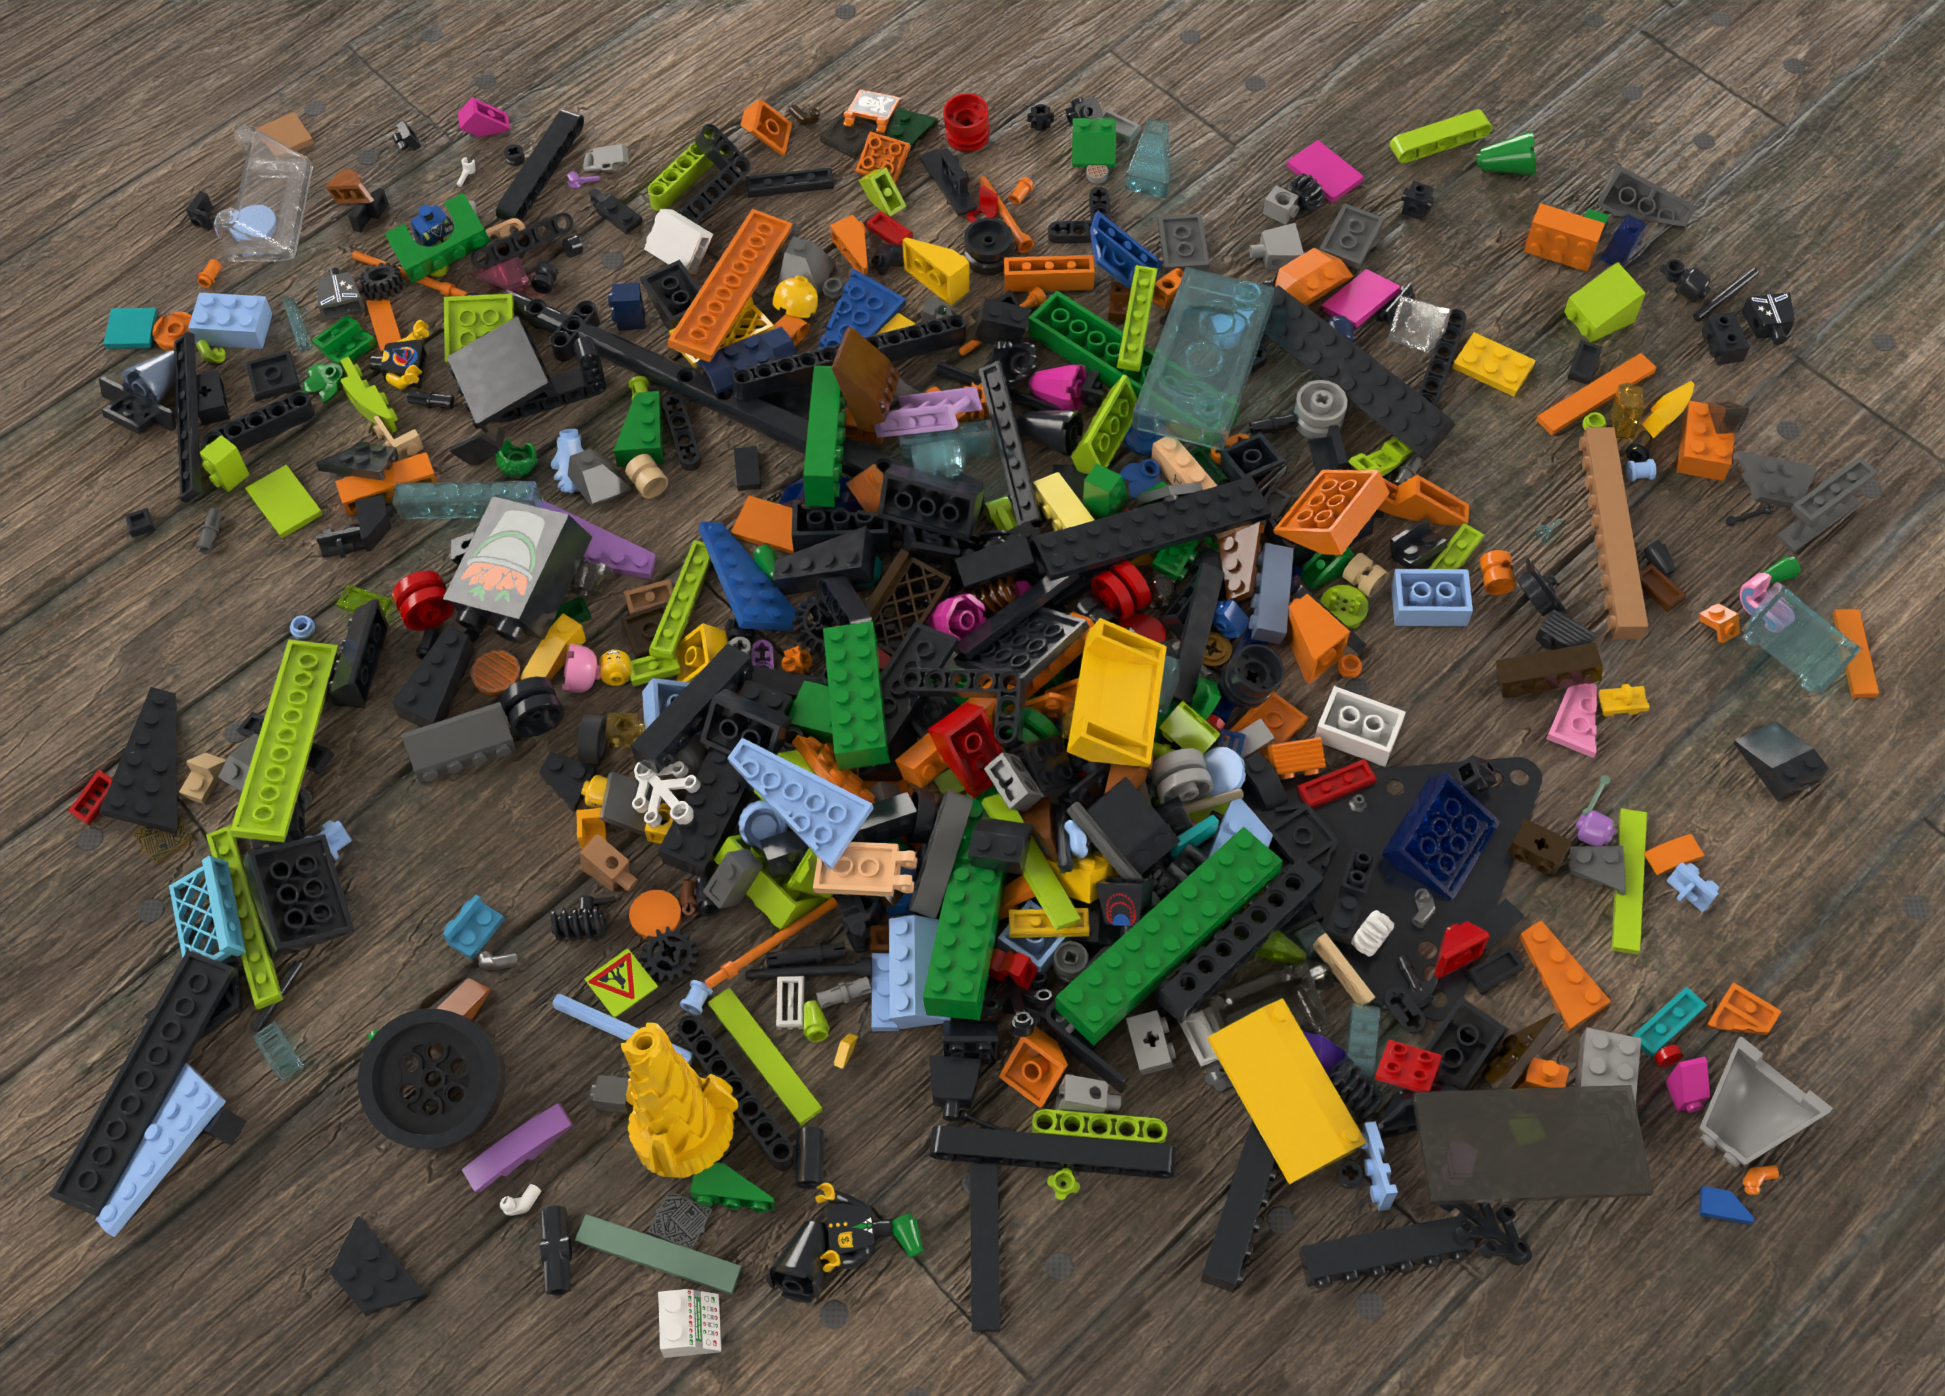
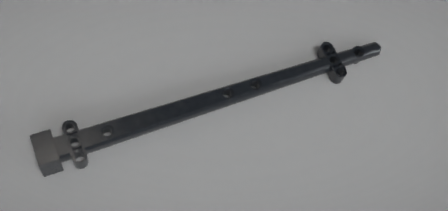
(689, 383)

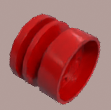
(966, 122)

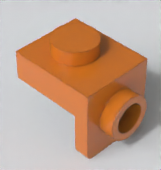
(1722, 620)

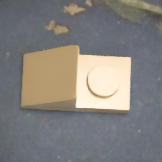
(202, 778)

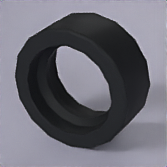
(592, 739)

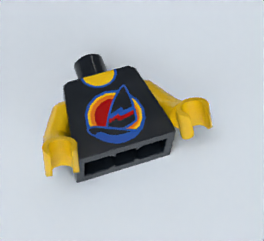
(404, 360)

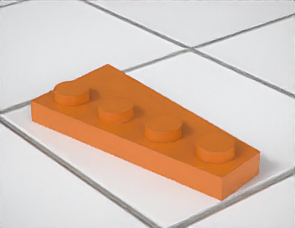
(1568, 983)

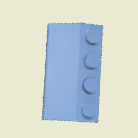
(909, 961)

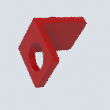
(988, 204)

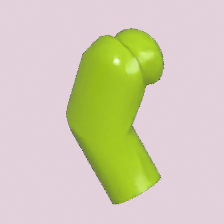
(209, 355)

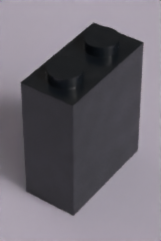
(1000, 322)

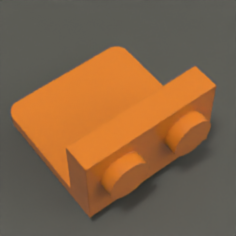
(1055, 701)

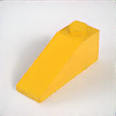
(552, 651)

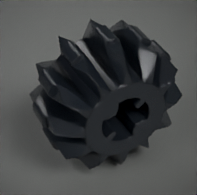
(1308, 190)

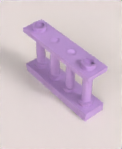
(929, 412)

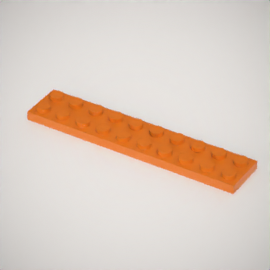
(730, 286)

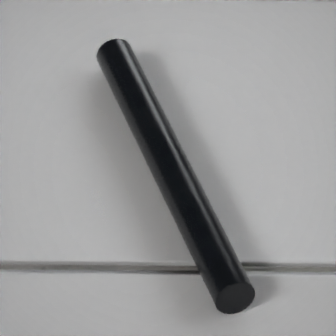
(1727, 293)

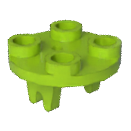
(1355, 606)

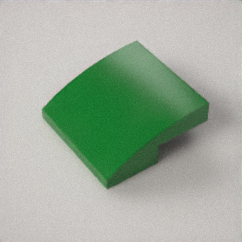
(344, 340)

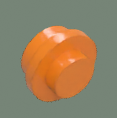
(1349, 666)

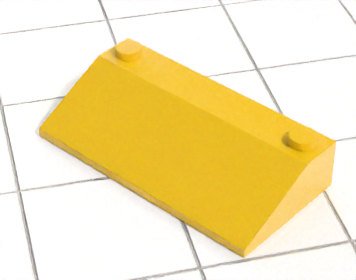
(1117, 697)
(1286, 1091)

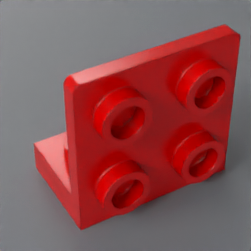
(1408, 1067)

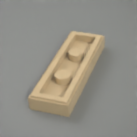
(1343, 970)

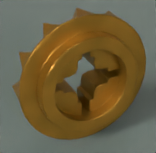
(1222, 652)

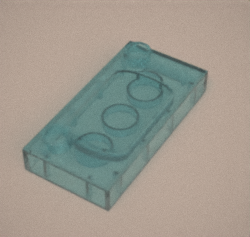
(1203, 358)

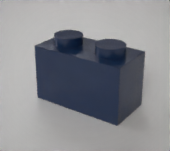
(627, 306)

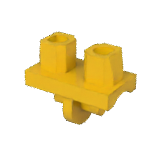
(1623, 700)

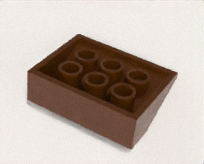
(864, 379)

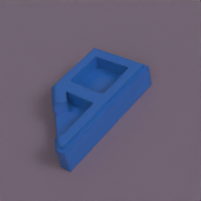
(1723, 1205)

